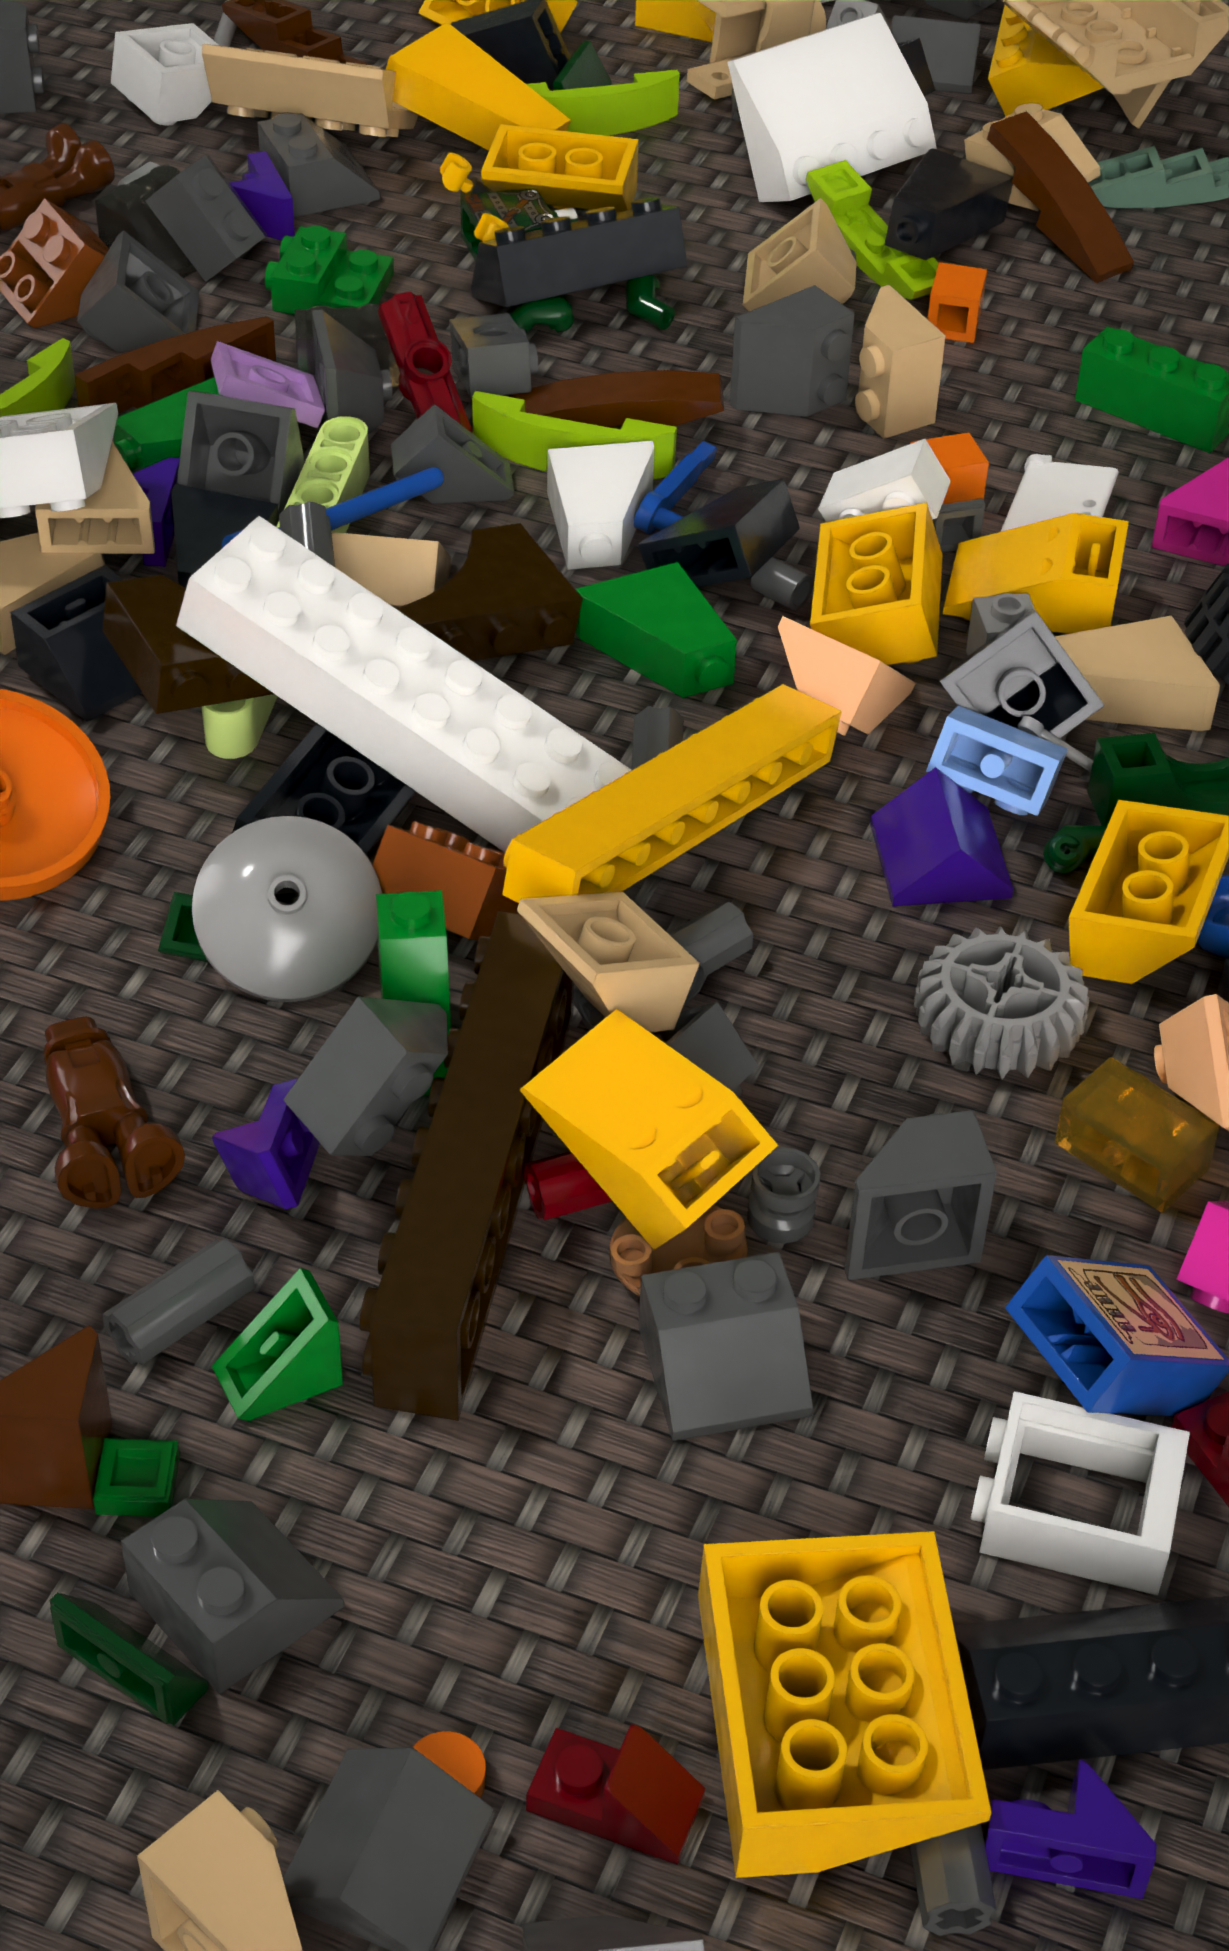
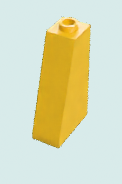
(466, 88)

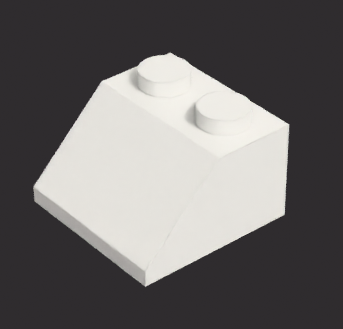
(163, 71)

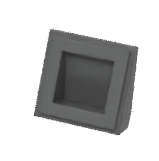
(959, 523)

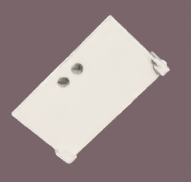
(1058, 490)

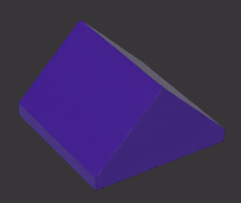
(939, 845)

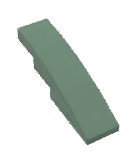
(1147, 182)

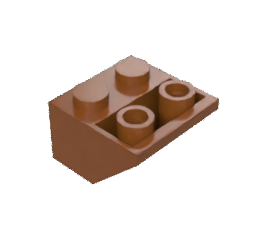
(50, 265)
(445, 861)

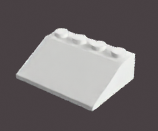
(827, 103)
(54, 457)

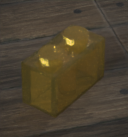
(1136, 1134)

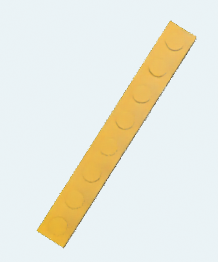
(673, 799)

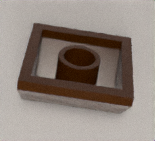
(54, 1425)

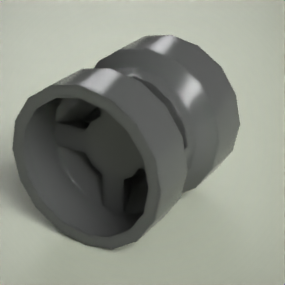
(783, 1196)

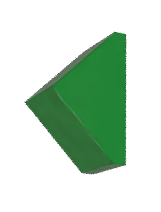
(284, 1352)

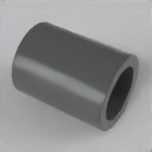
(782, 584)

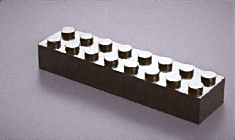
(466, 1179)

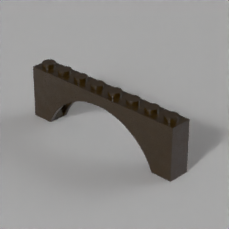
(495, 606)

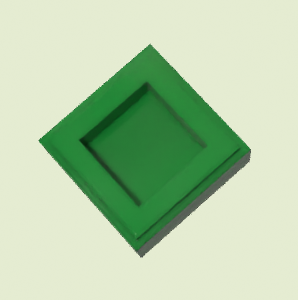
(136, 1477)

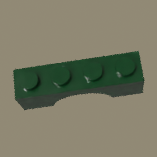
(1141, 772)

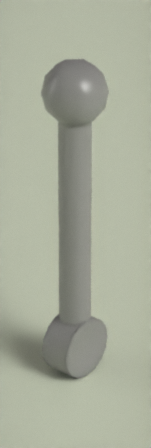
(1036, 728)

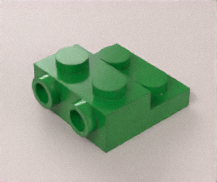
(322, 272)

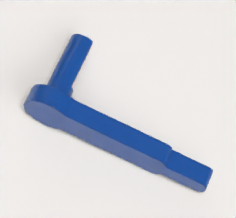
(657, 504)

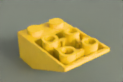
(1061, 562)
(648, 1125)

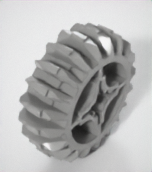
(1001, 1002)

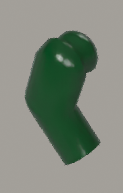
(643, 303)
(551, 311)
(1072, 846)

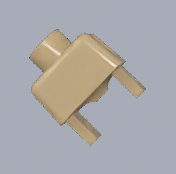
(750, 27)

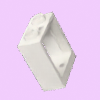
(1096, 1443)

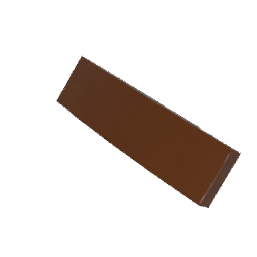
(285, 29)
(1067, 203)
(169, 364)
(647, 396)

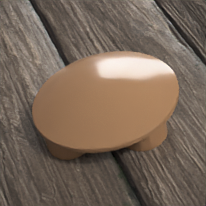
(710, 1239)

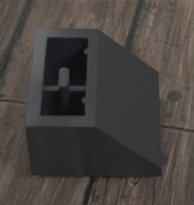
(67, 651)

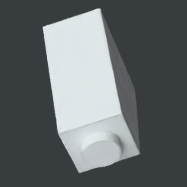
(596, 499)

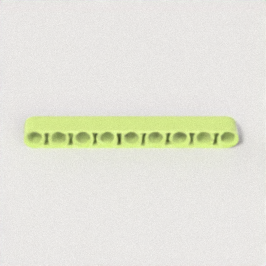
(331, 474)

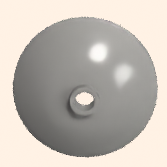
(281, 948)

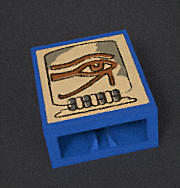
(1117, 1336)

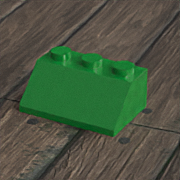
(1155, 388)

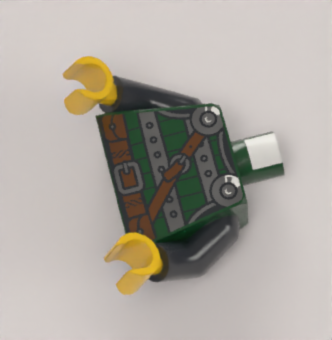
(490, 211)

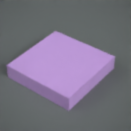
(266, 381)

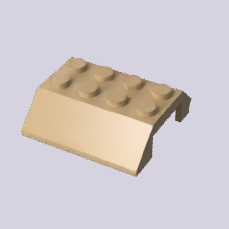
(1129, 40)
(317, 87)

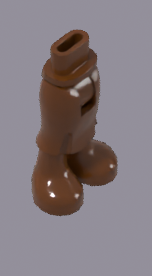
(66, 173)
(100, 1110)

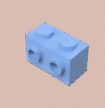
(997, 761)

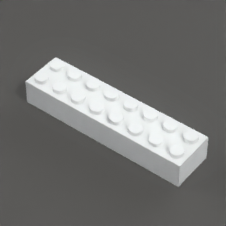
(389, 686)

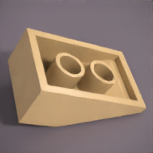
(217, 1883)

